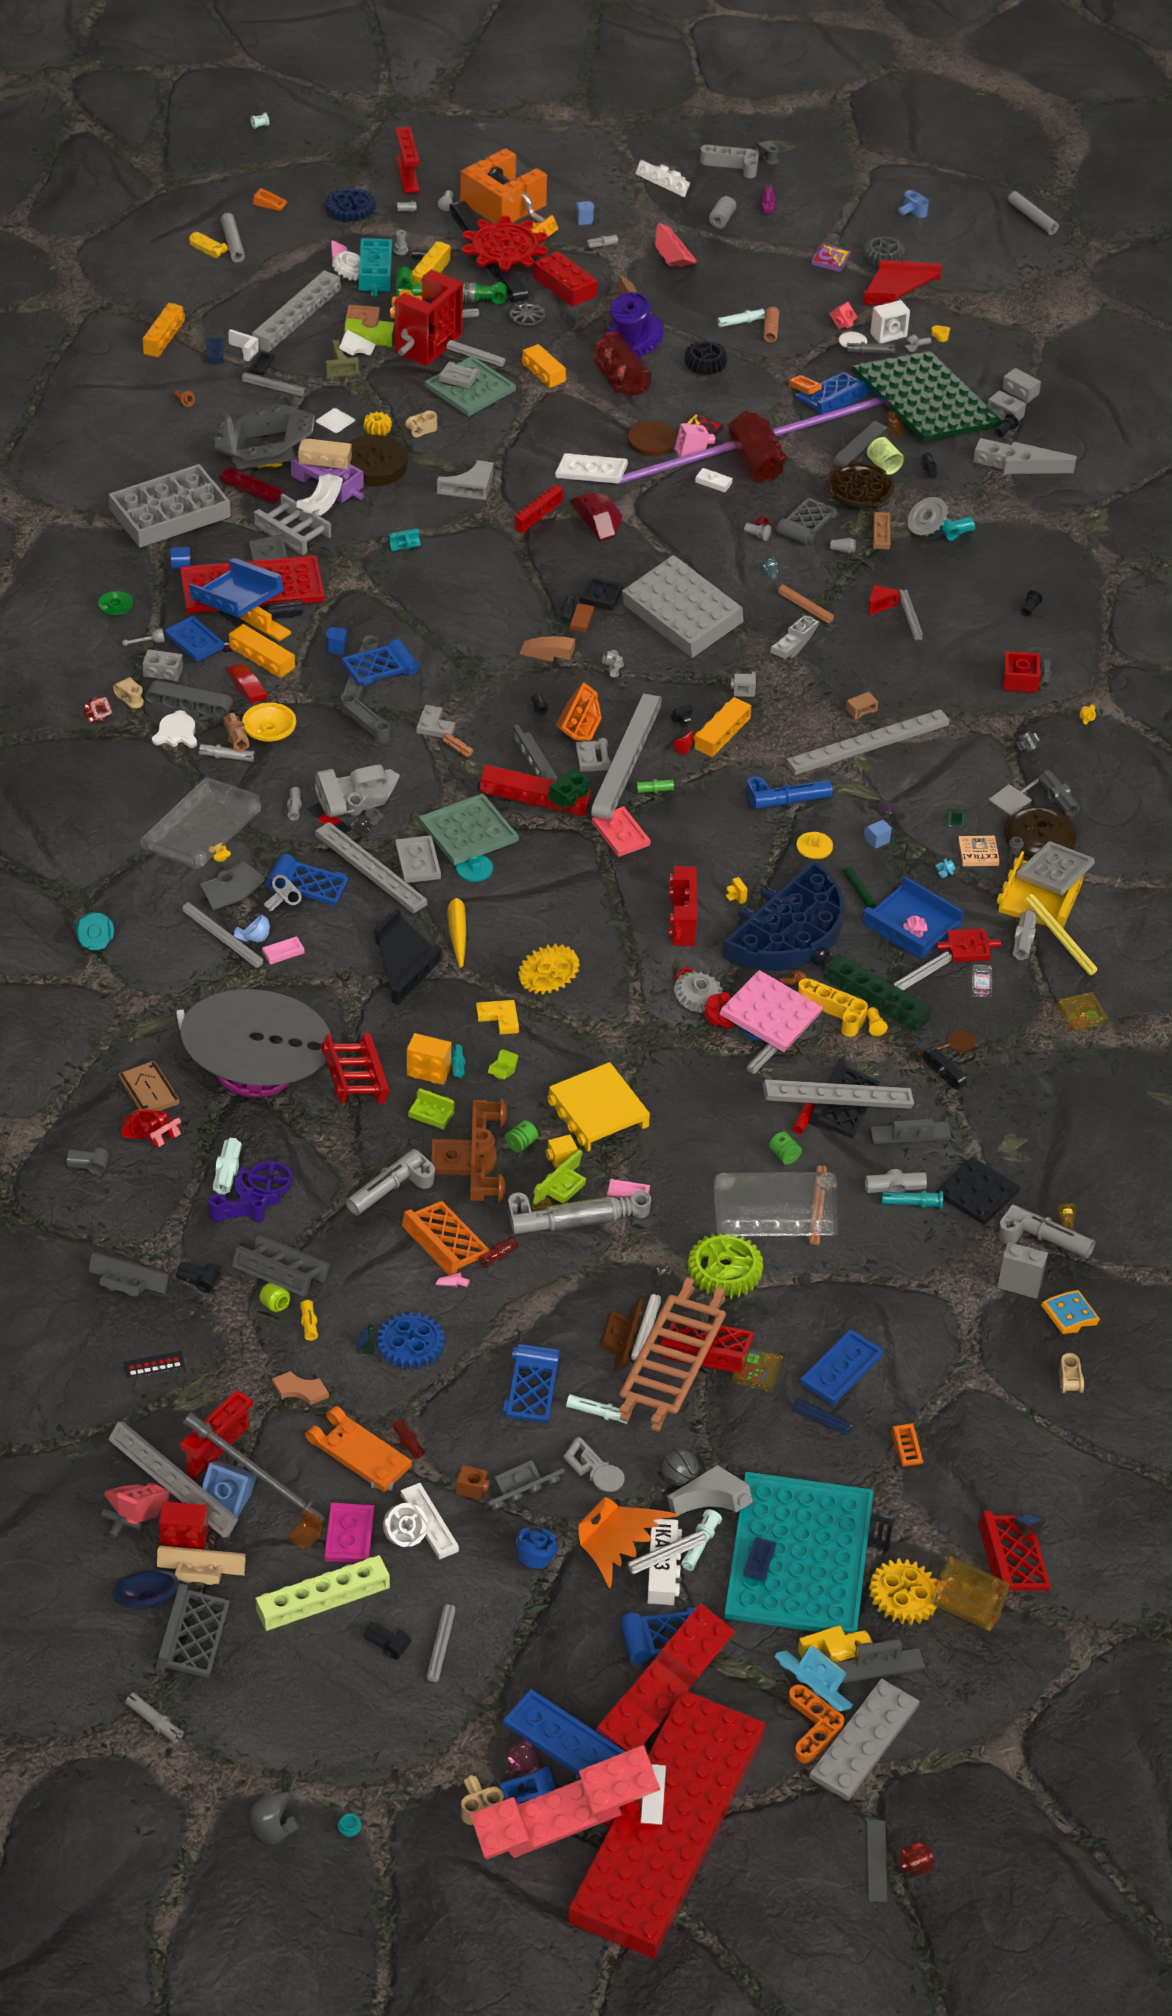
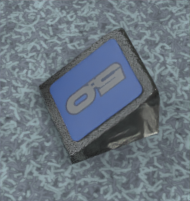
(1028, 1523)

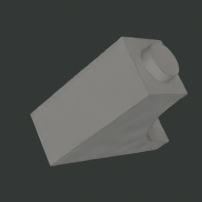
(470, 484)
(711, 1489)

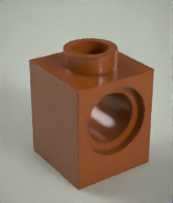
(472, 1482)

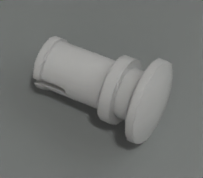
(446, 200)
(400, 245)
(760, 531)

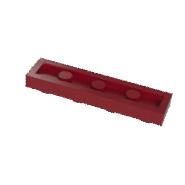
(251, 485)

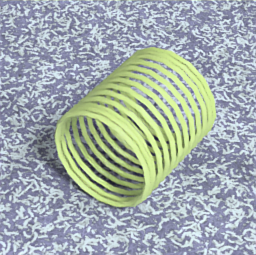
(889, 447)

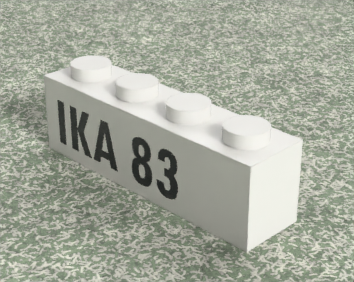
(663, 1575)

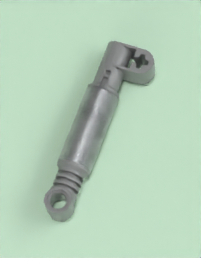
(576, 1214)

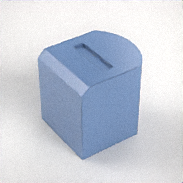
(584, 212)
(877, 834)

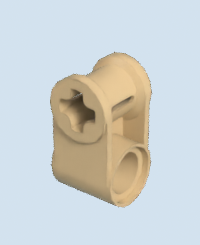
(423, 424)
(129, 692)
(1070, 1374)

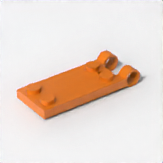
(360, 1450)

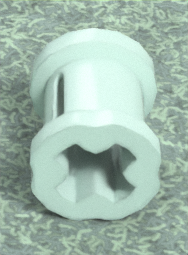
(259, 121)

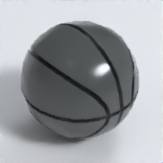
(679, 1467)

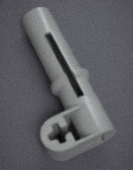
(406, 1167)
(1043, 1228)

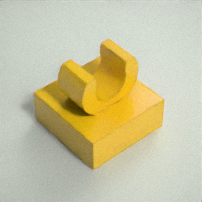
(737, 891)

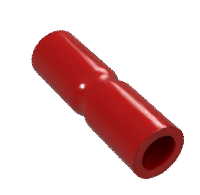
(803, 1118)

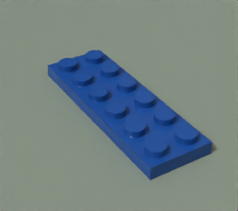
(558, 1733)

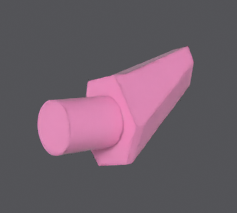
(453, 1281)

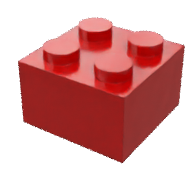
(1021, 671)
(183, 1525)

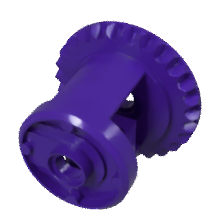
(636, 324)

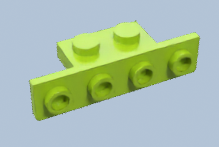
(563, 1182)

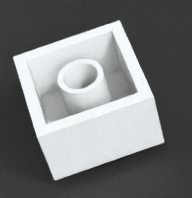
(890, 321)

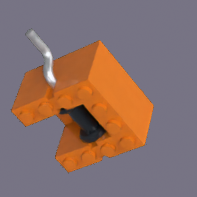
(495, 192)

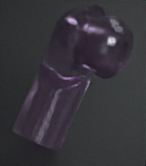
(890, 808)

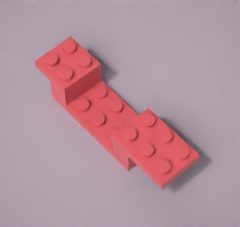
(566, 1809)

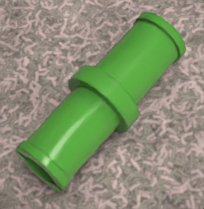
(655, 786)

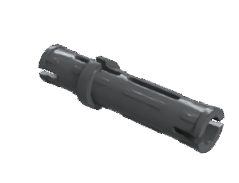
(863, 348)

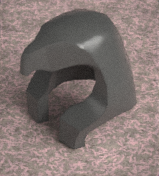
(266, 1818)

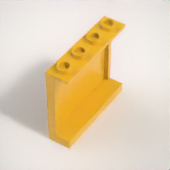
(1016, 890)
(597, 1104)

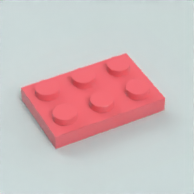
(621, 832)

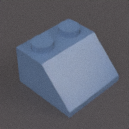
(229, 1485)

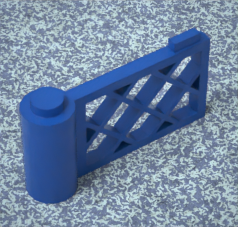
(397, 655)
(288, 866)
(539, 1359)
(638, 1634)

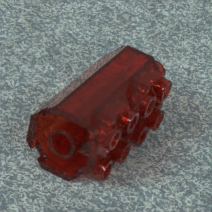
(622, 365)
(756, 446)

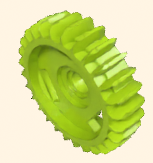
(736, 1277)

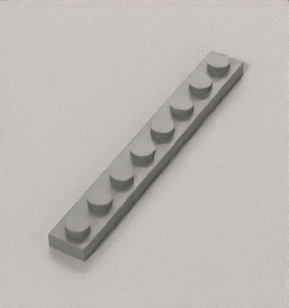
(371, 867)
(838, 1094)
(171, 1477)

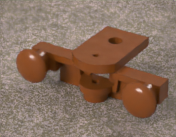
(474, 1156)

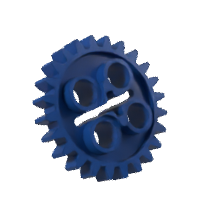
(411, 1340)

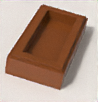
(582, 618)

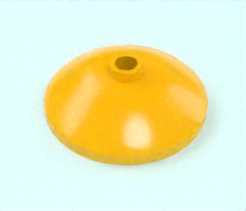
(269, 722)

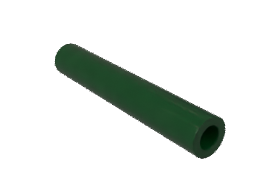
(859, 887)

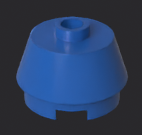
(536, 1548)

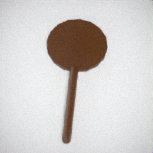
(958, 1041)

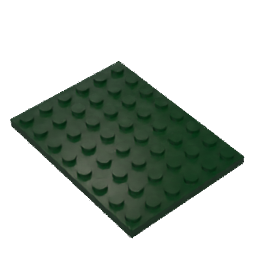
(926, 395)

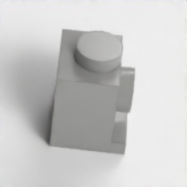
(743, 684)

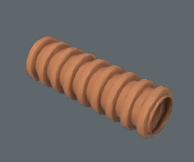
(771, 324)

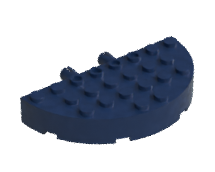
(790, 924)

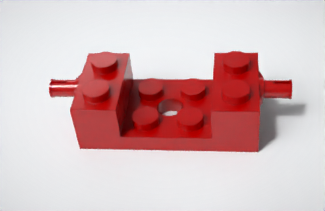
(685, 906)

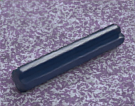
(822, 1417)

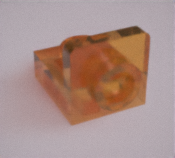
(895, 424)
(307, 1531)

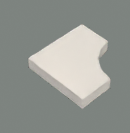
(354, 344)

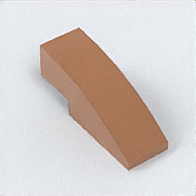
(549, 647)

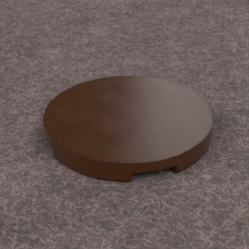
(652, 438)

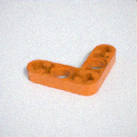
(822, 1722)

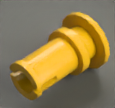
(876, 1025)

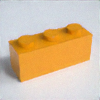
(544, 365)

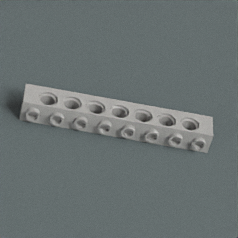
(297, 310)

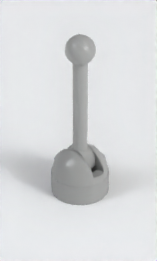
(157, 636)

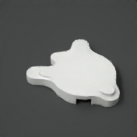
(175, 729)

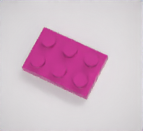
(349, 1533)

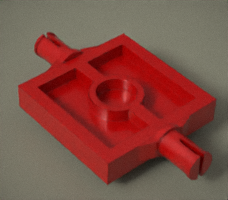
(968, 945)

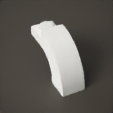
(324, 495)

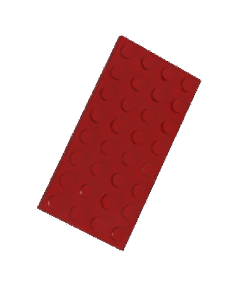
(299, 579)

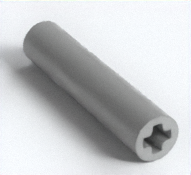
(1033, 213)
(232, 237)

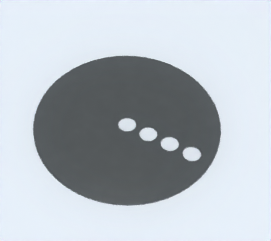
(220, 1029)

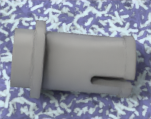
(407, 206)

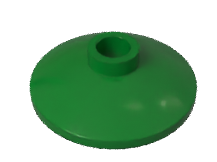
(115, 603)

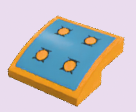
(1070, 1312)

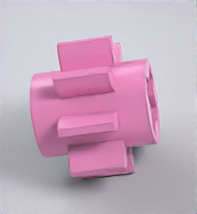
(915, 925)

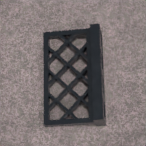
(822, 1109)

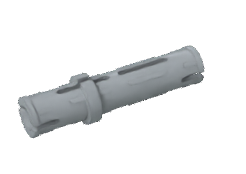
(223, 752)
(160, 1722)

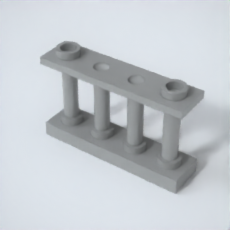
(291, 537)

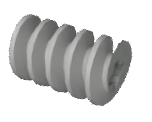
(722, 212)

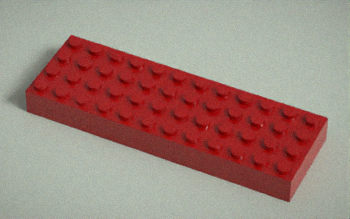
(649, 1867)

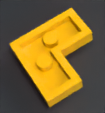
(501, 1011)

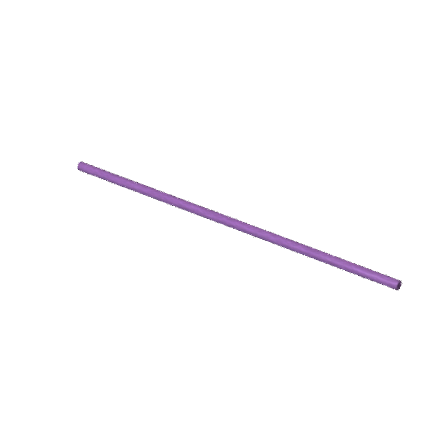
(731, 446)

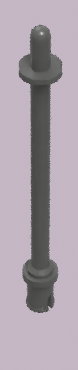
(204, 1430)

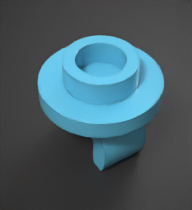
(946, 867)

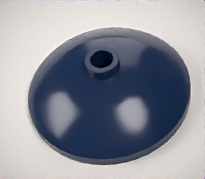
(145, 1589)

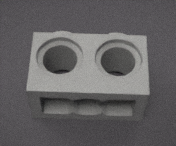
(162, 665)

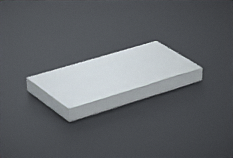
(591, 468)

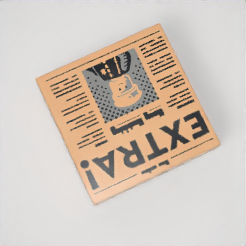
(978, 850)

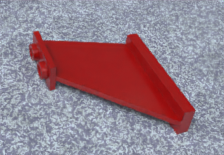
(897, 279)

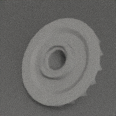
(927, 516)
(694, 990)

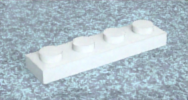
(437, 1531)

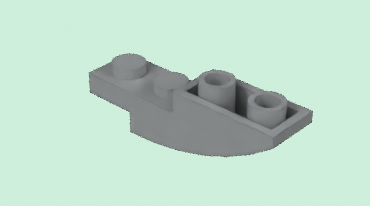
(796, 638)

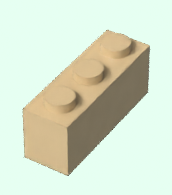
(325, 453)

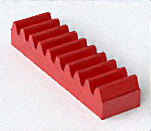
(538, 508)

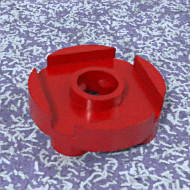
(712, 1007)

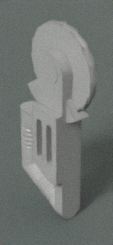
(605, 1476)

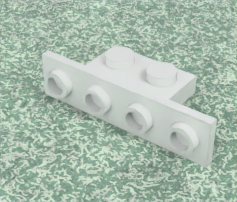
(662, 176)

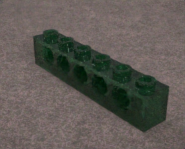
(877, 992)

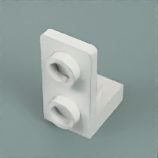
(248, 343)

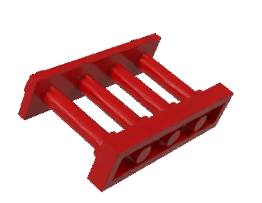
(407, 160)
(369, 1060)

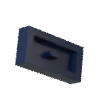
(214, 350)
(759, 1559)

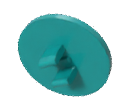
(475, 869)

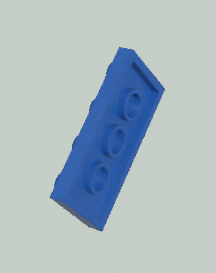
(841, 1367)

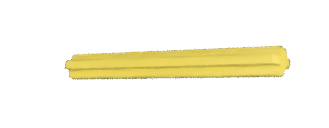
(1061, 934)

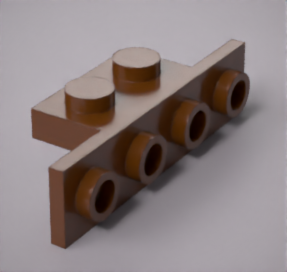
(619, 1334)

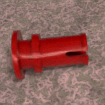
(684, 743)

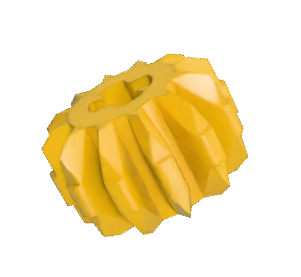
(377, 423)

